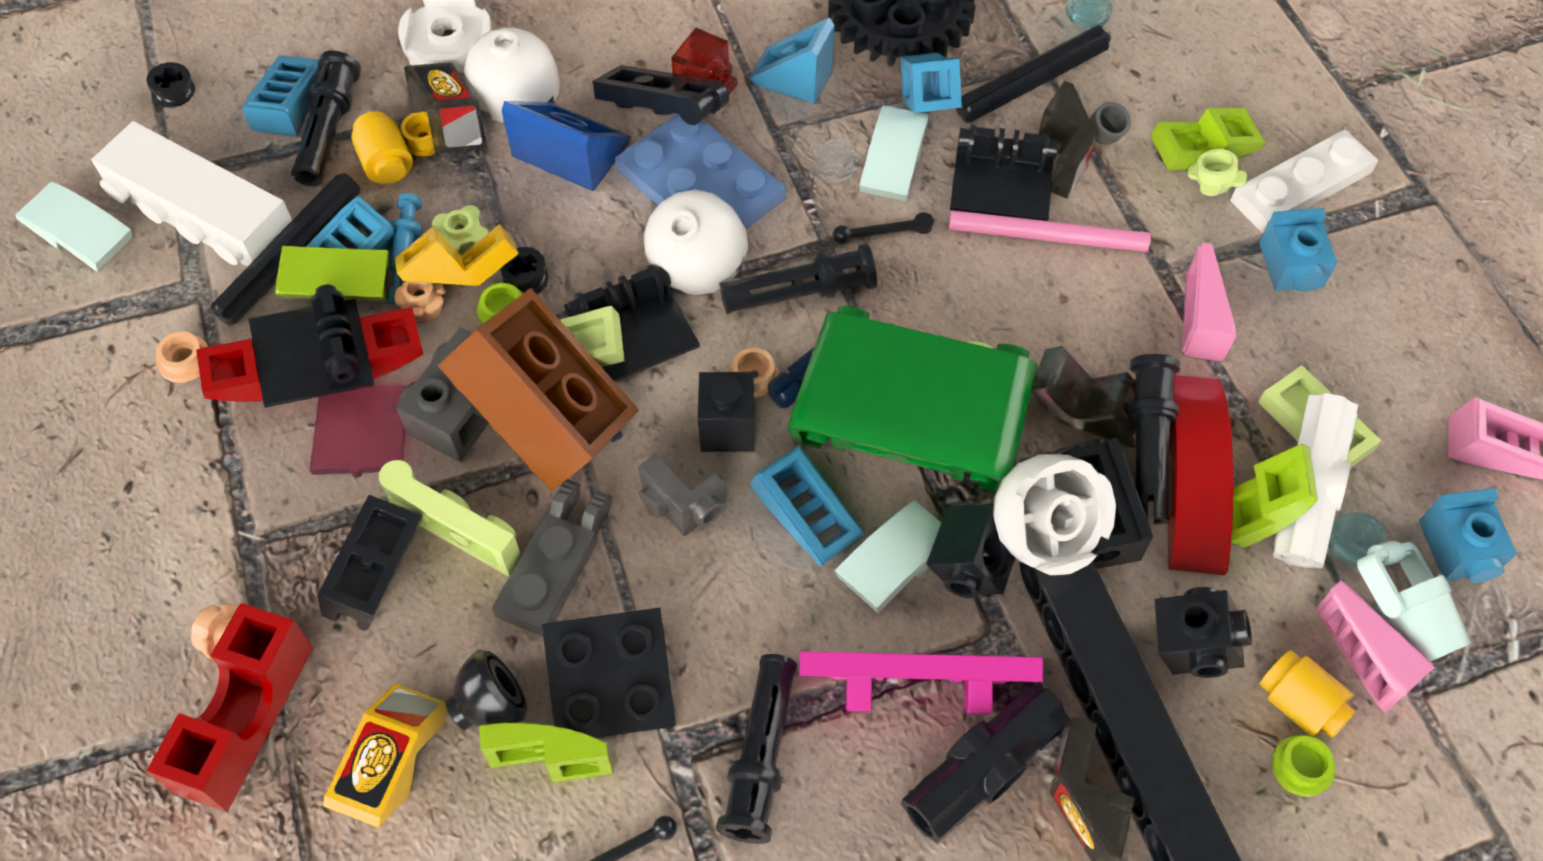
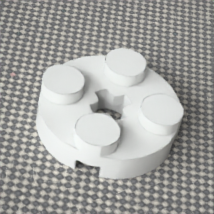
(424, 29)

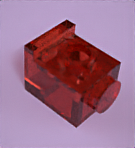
(705, 57)

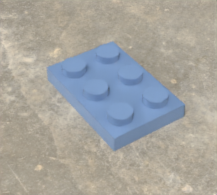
(699, 158)

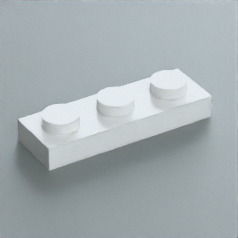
(1305, 179)

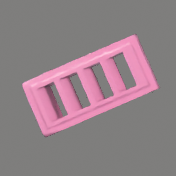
(1207, 312)
(1474, 441)
(1374, 649)

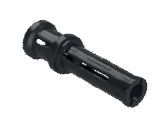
(329, 101)
(827, 282)
(1153, 413)
(761, 777)

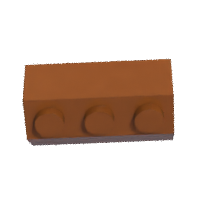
(539, 389)

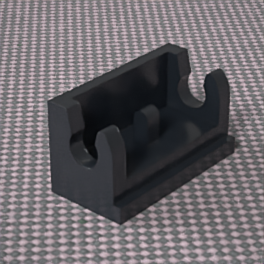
(1131, 528)
(368, 561)

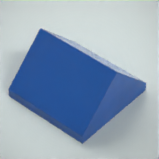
(562, 141)

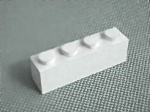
(190, 194)

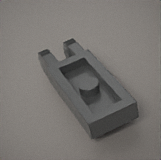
(552, 561)

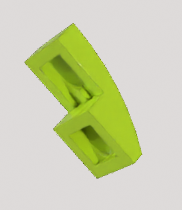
(1218, 128)
(1274, 498)
(565, 751)

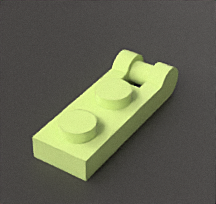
(451, 519)

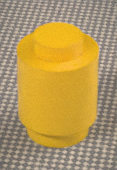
(381, 148)
(1308, 695)

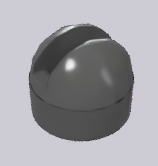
(1110, 122)

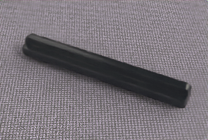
(1033, 73)
(263, 271)

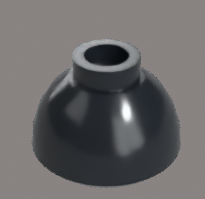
(486, 693)

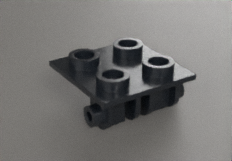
(1003, 173)
(649, 320)
(311, 350)
(609, 673)

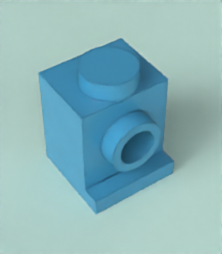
(930, 82)
(1298, 250)
(1468, 535)

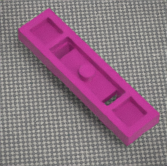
(976, 671)

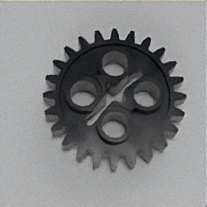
(902, 26)

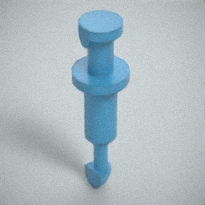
(405, 233)

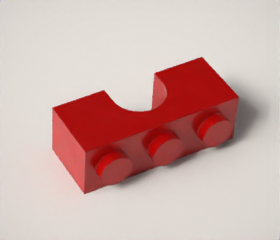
(257, 669)

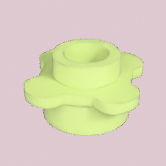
(1217, 172)
(466, 221)

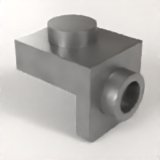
(669, 496)

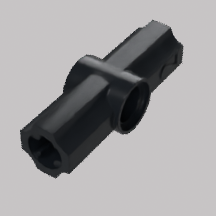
(985, 762)

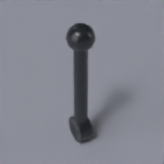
(922, 224)
(663, 829)

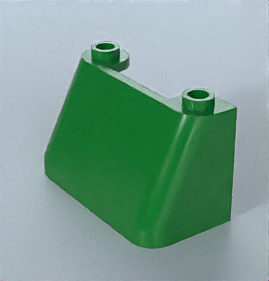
(914, 397)

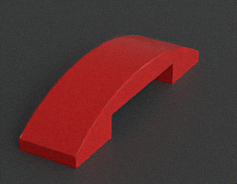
(231, 370)
(1201, 478)

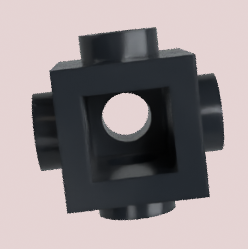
(1202, 632)

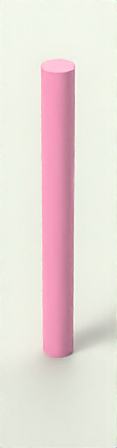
(1049, 231)

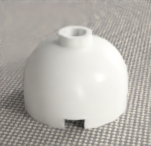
(510, 67)
(695, 241)
(1054, 512)

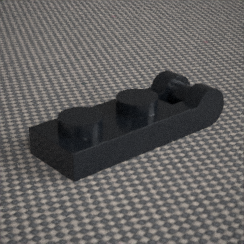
(662, 92)

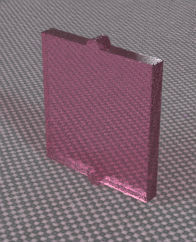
(357, 431)

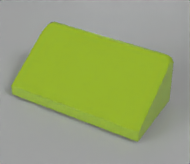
(354, 272)

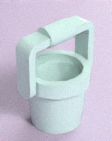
(1420, 613)

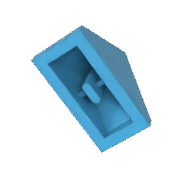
(798, 63)

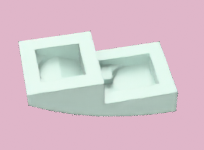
(894, 153)
(75, 224)
(891, 556)

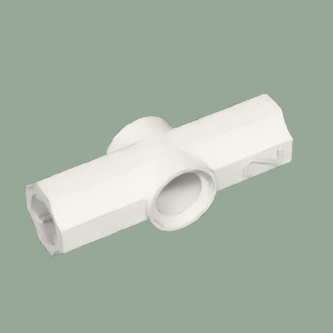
(1328, 433)

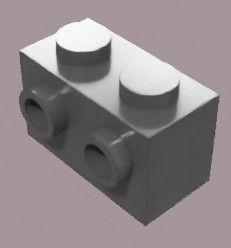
(438, 411)

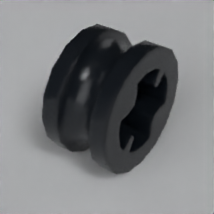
(159, 82)
(526, 260)

